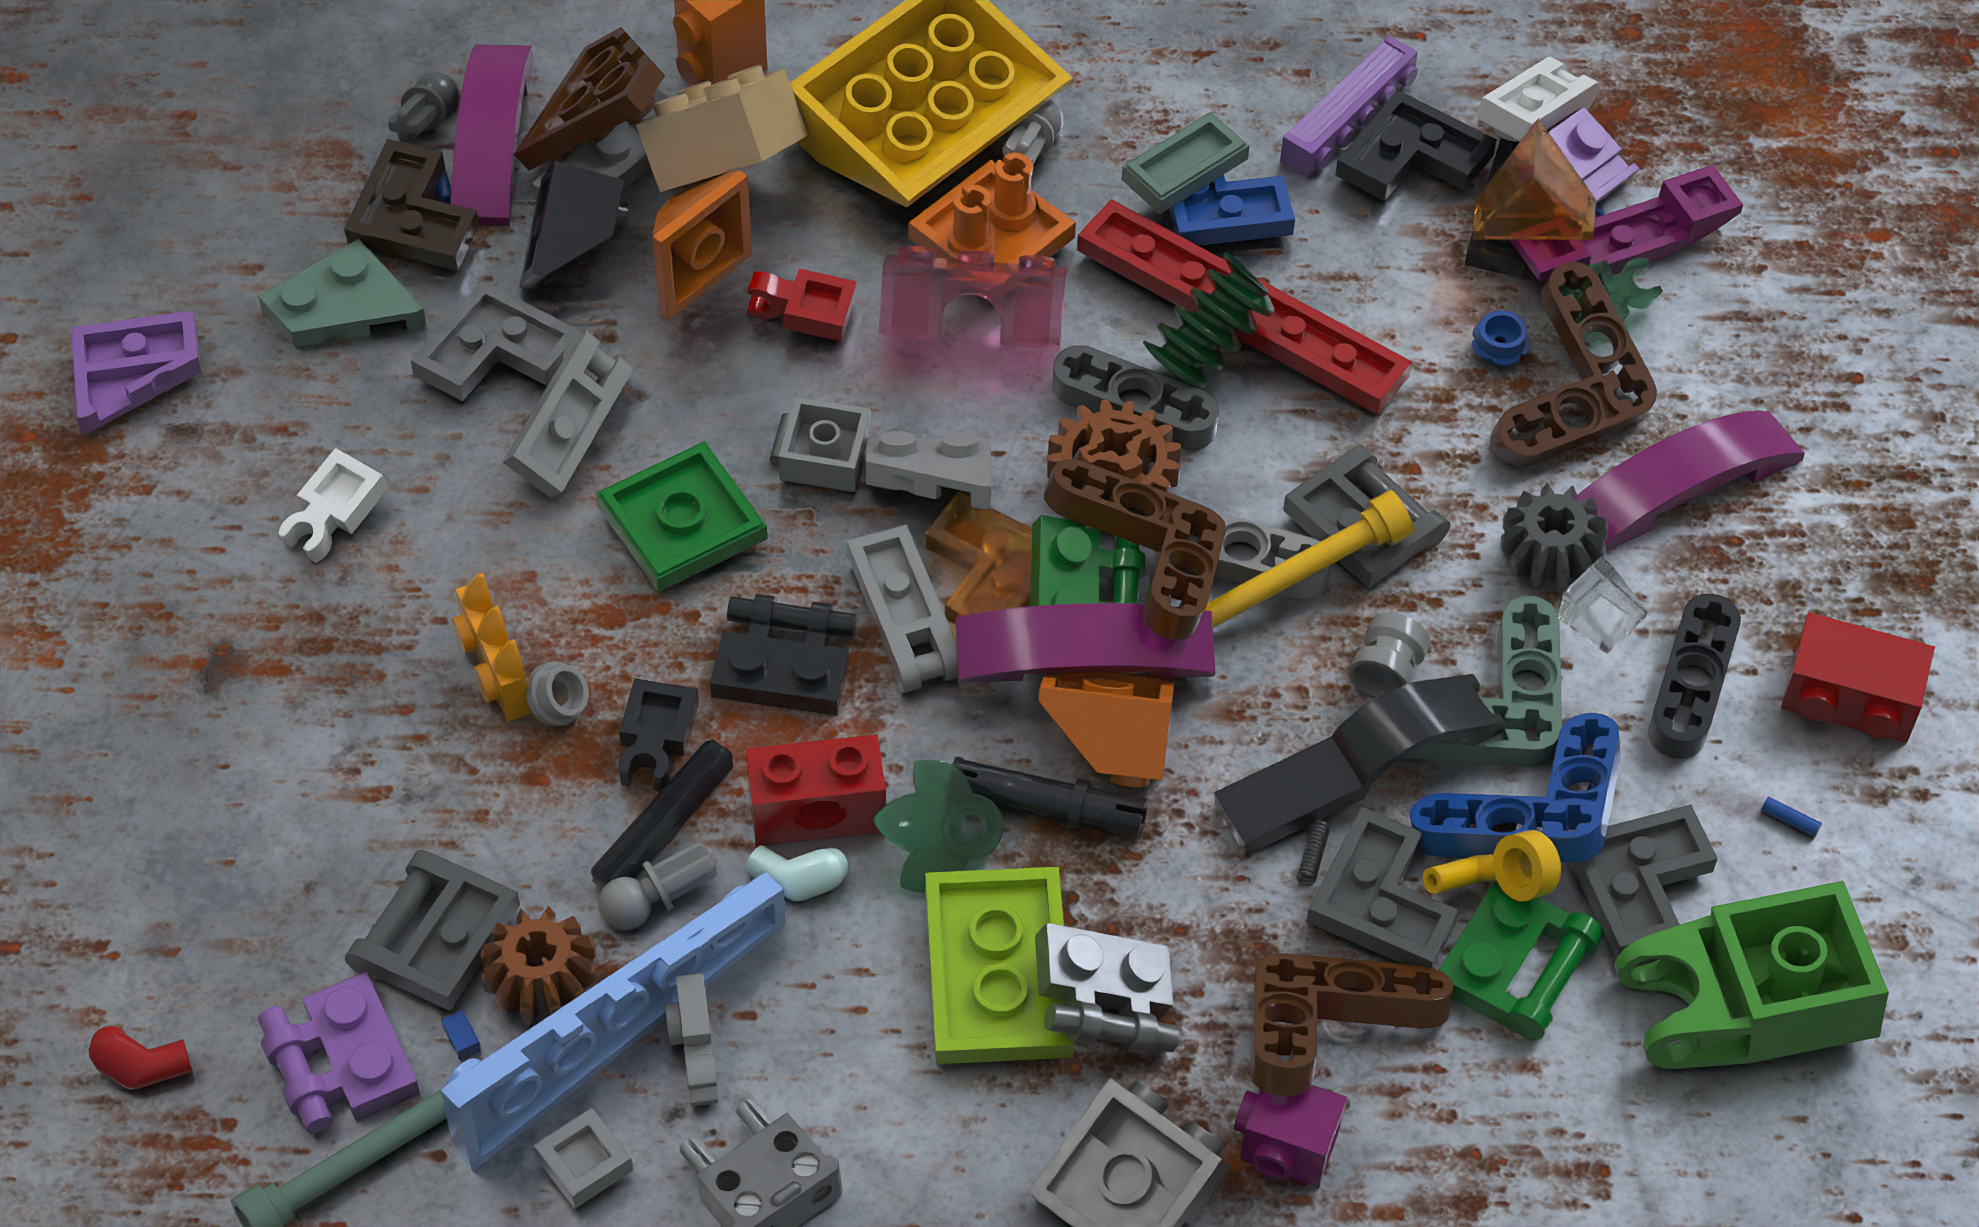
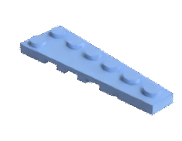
(521, 1082)

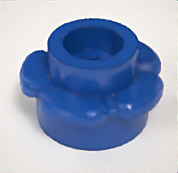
(1501, 338)

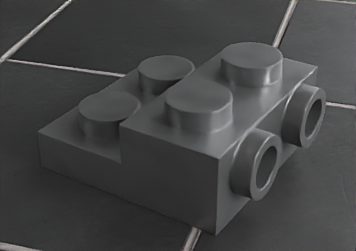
(1131, 1165)

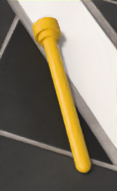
(1382, 522)

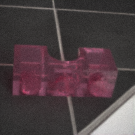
(1024, 294)

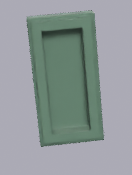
(1185, 162)

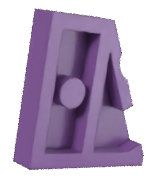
(131, 363)

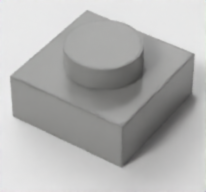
(583, 1157)

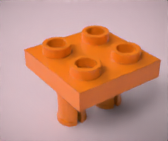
(994, 215)

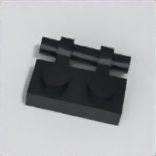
(780, 670)

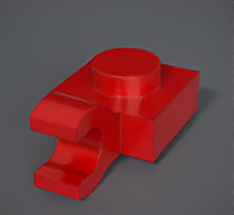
(810, 304)

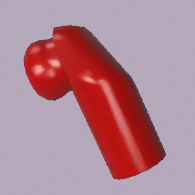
(134, 1064)

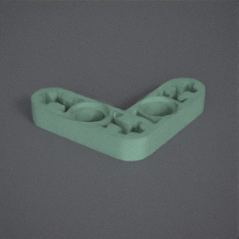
(1516, 705)

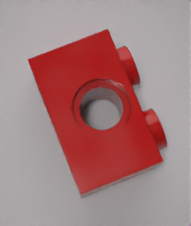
(815, 789)

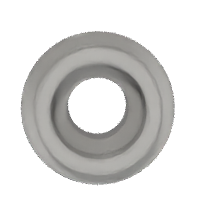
(569, 690)

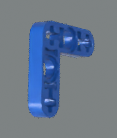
(1556, 813)

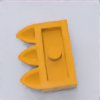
(483, 631)

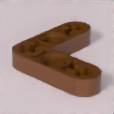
(1594, 391)
(1098, 501)
(1314, 987)

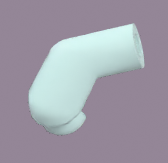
(801, 876)

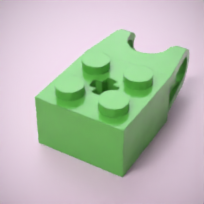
(1761, 980)

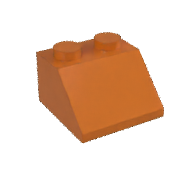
(719, 38)

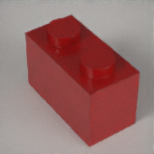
(1858, 677)

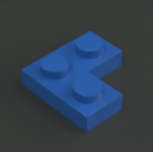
(1235, 211)

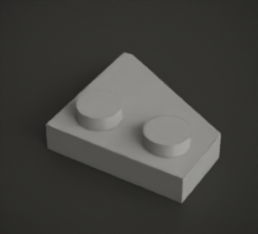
(925, 464)

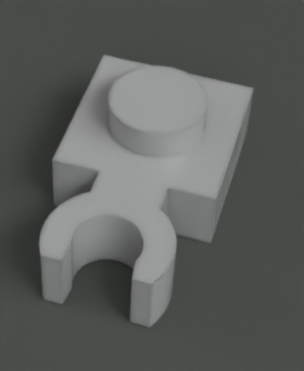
(690, 1026)

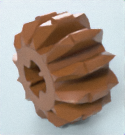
(514, 958)

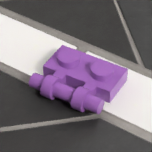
(360, 1048)

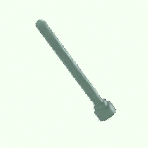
(276, 1205)

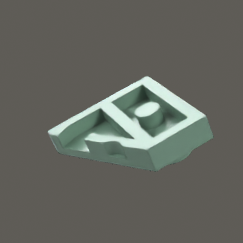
(339, 299)

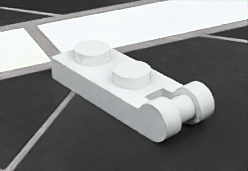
(1540, 92)

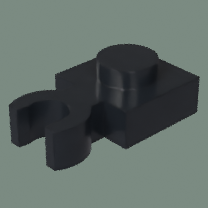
(654, 724)

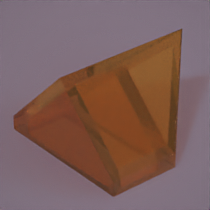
(1535, 195)

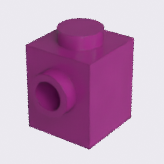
(1290, 1132)

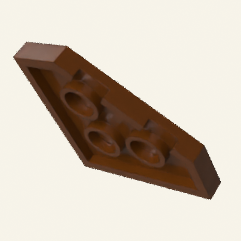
(602, 89)

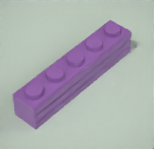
(1349, 107)

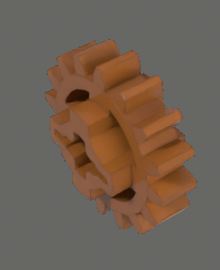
(1119, 444)

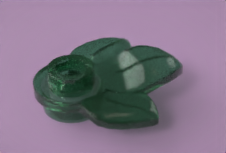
(932, 820)

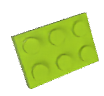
(987, 964)

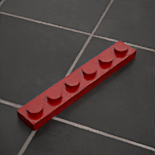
(1293, 333)

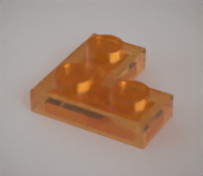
(988, 546)

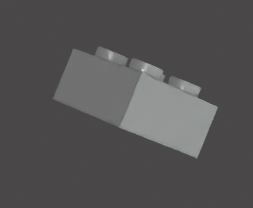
(824, 444)

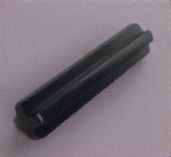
(664, 814)

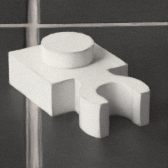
(334, 497)

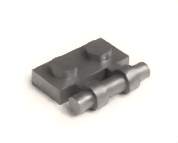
(1111, 973)

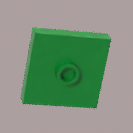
(681, 516)

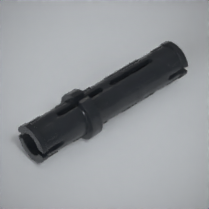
(1057, 800)

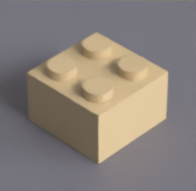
(721, 127)

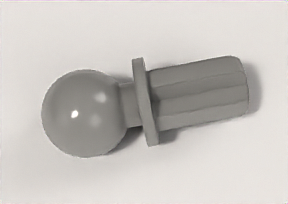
(1036, 132)
(628, 902)

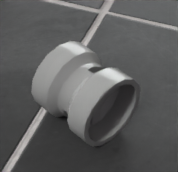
(1391, 651)

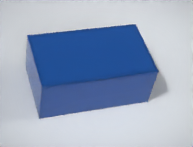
(461, 1034)

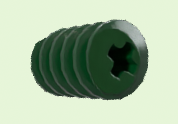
(1212, 323)

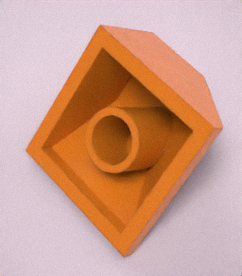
(700, 239)
(1114, 721)

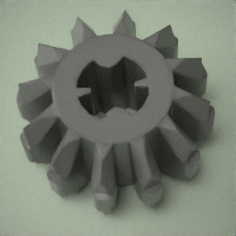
(1553, 536)

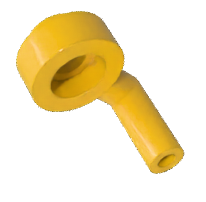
(1522, 865)

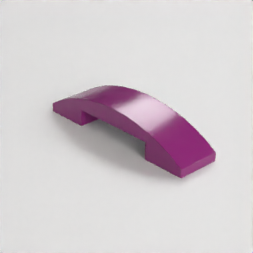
(489, 130)
(1681, 215)
(1688, 467)
(1076, 640)

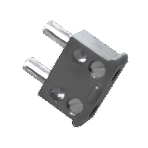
(768, 1178)

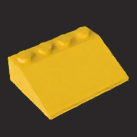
(922, 94)

